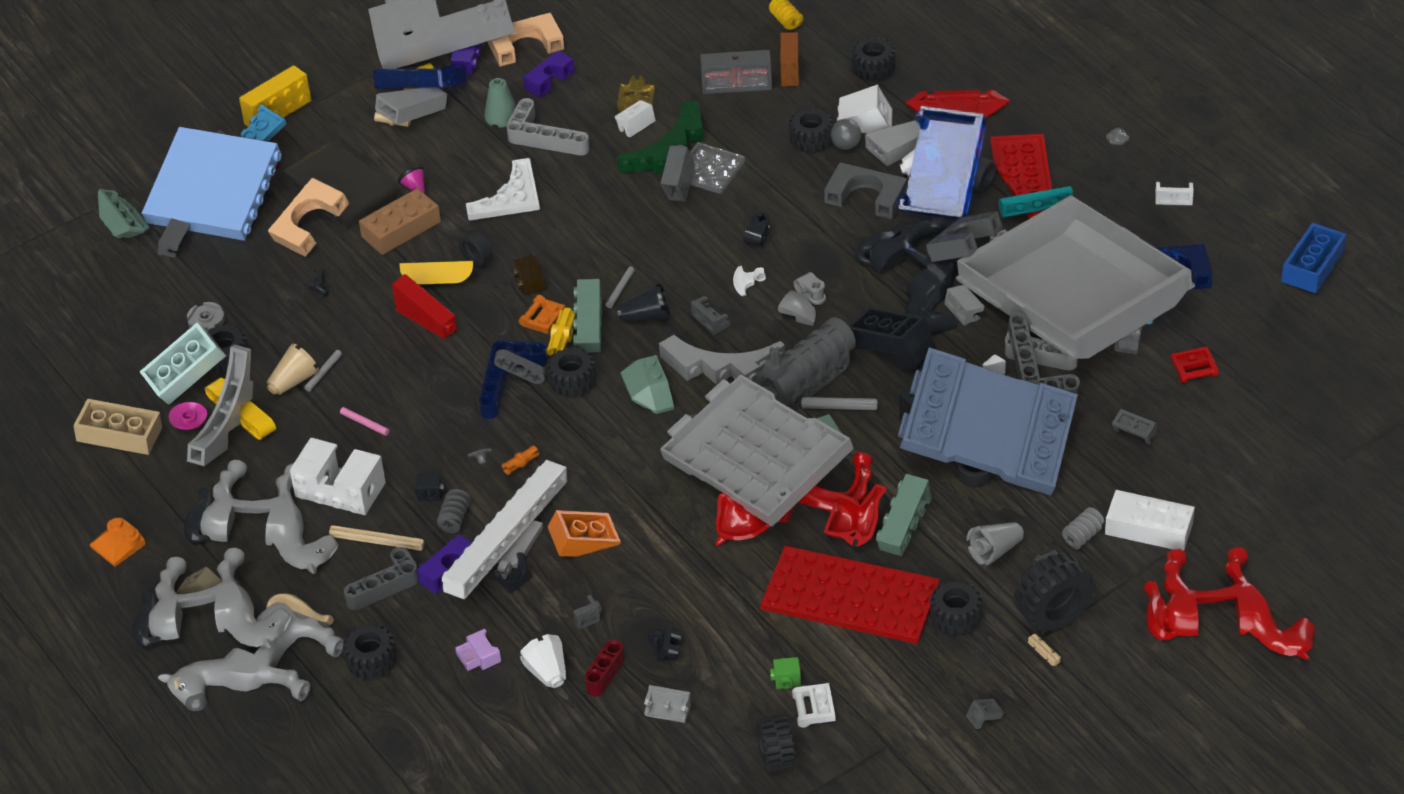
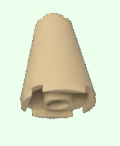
(291, 370)

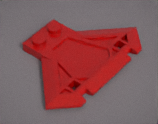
(960, 100)

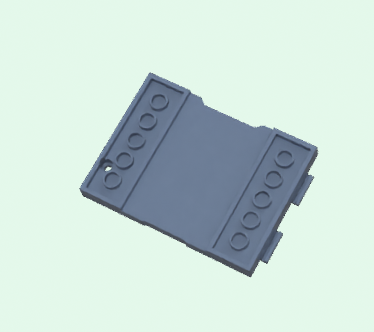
(988, 421)

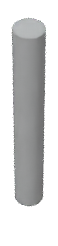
(621, 285)
(323, 370)

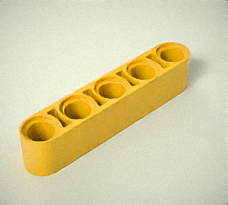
(251, 417)

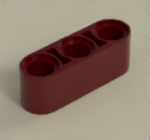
(604, 668)

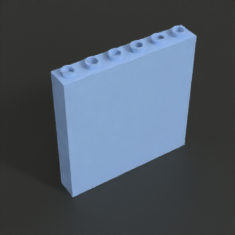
(212, 183)

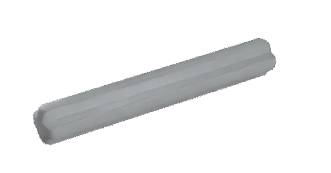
(839, 403)

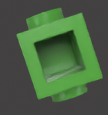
(786, 673)

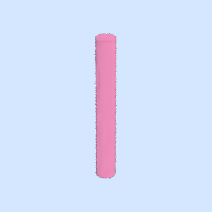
(364, 421)

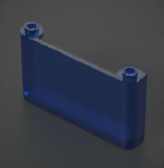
(943, 163)

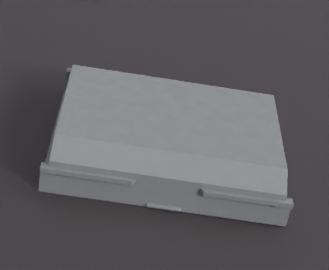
(1075, 278)

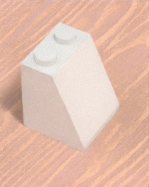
(867, 108)

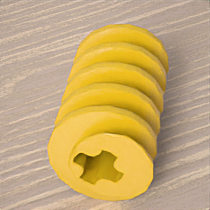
(786, 13)

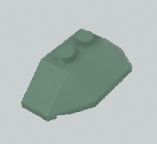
(120, 215)
(648, 384)

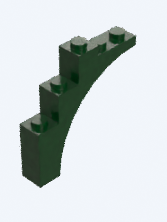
(686, 130)

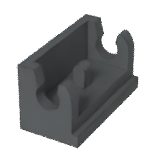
(172, 237)
(708, 316)
(1135, 425)

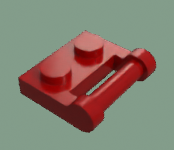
(1191, 360)

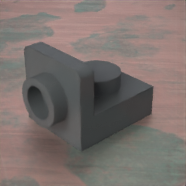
(588, 614)
(983, 710)

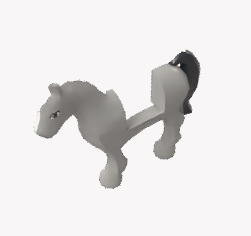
(283, 524)
(232, 607)

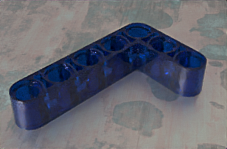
(420, 78)
(495, 377)

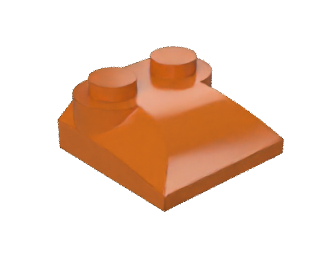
(118, 541)

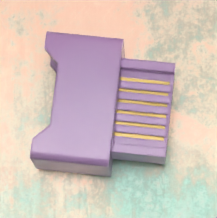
(478, 652)

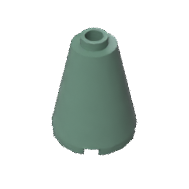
(499, 103)

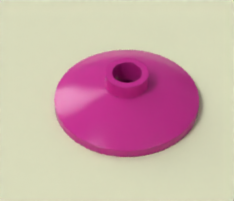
(188, 415)

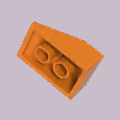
(582, 532)

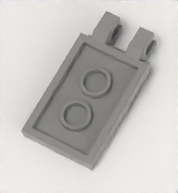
(522, 544)

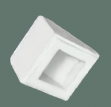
(995, 364)

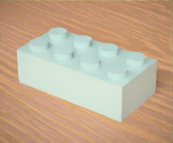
(182, 363)

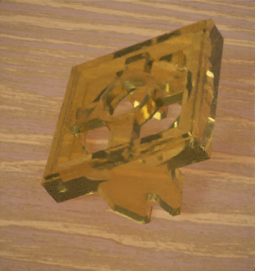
(635, 86)

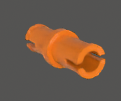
(520, 460)

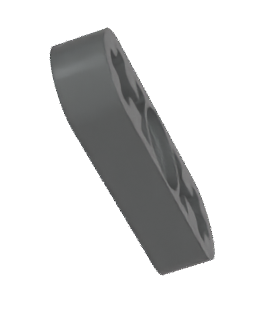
(535, 374)

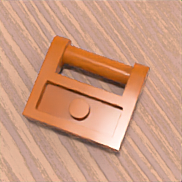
(545, 319)

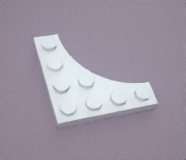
(514, 197)

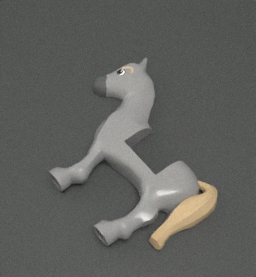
(249, 671)

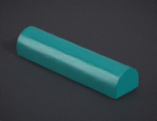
(1032, 201)

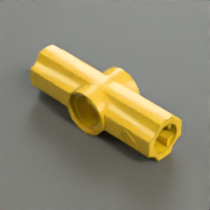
(561, 331)

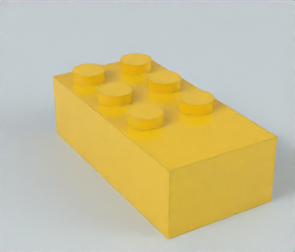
(279, 94)

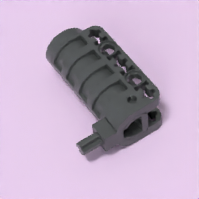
(809, 364)

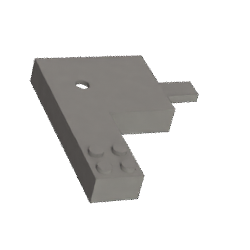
(431, 32)

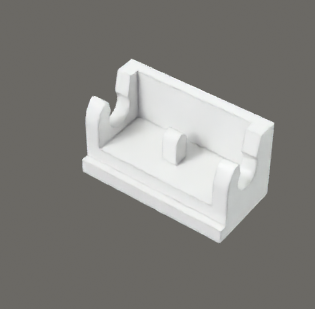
(635, 118)
(1174, 196)

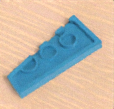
(264, 125)

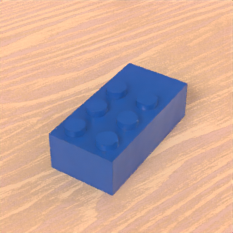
(1313, 257)

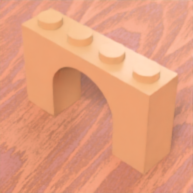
(539, 27)
(313, 196)

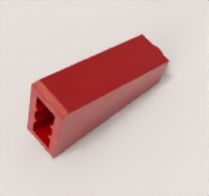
(422, 308)

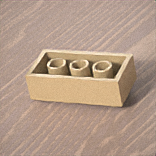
(117, 426)

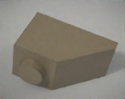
(199, 581)

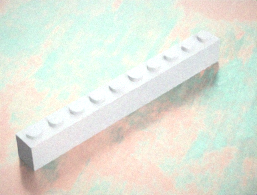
(504, 529)

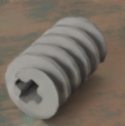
(1082, 528)

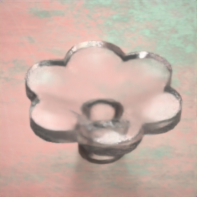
(1117, 136)
(480, 455)

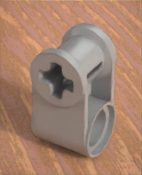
(811, 288)

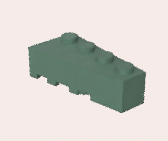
(588, 315)
(904, 514)

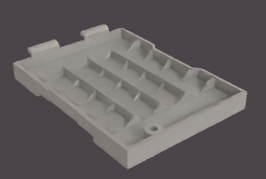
(755, 448)

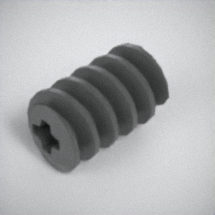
(453, 510)

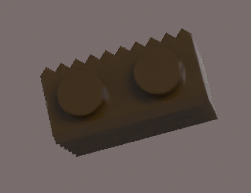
(528, 274)

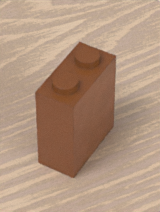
(789, 59)

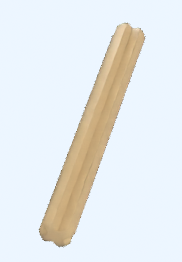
(376, 537)

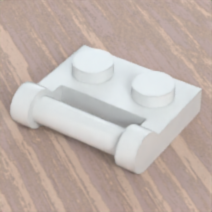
(820, 701)

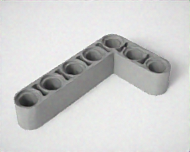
(524, 132)

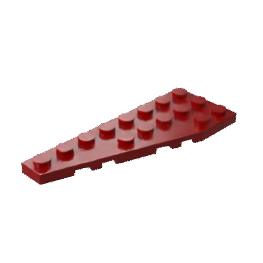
(1022, 163)

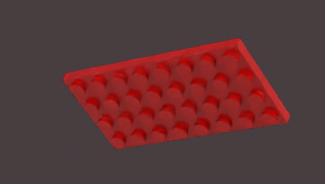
(850, 594)

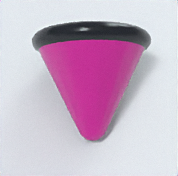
(413, 178)

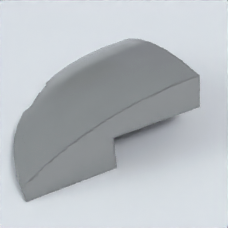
(799, 306)

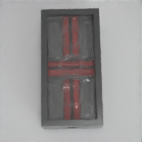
(736, 71)

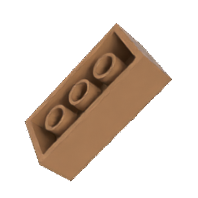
(399, 221)

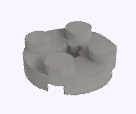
(210, 310)

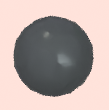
(845, 134)

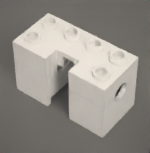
(320, 480)

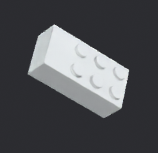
(1149, 520)

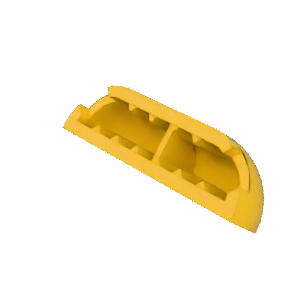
(437, 272)

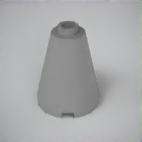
(993, 541)

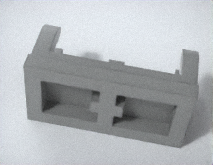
(963, 304)
(667, 704)

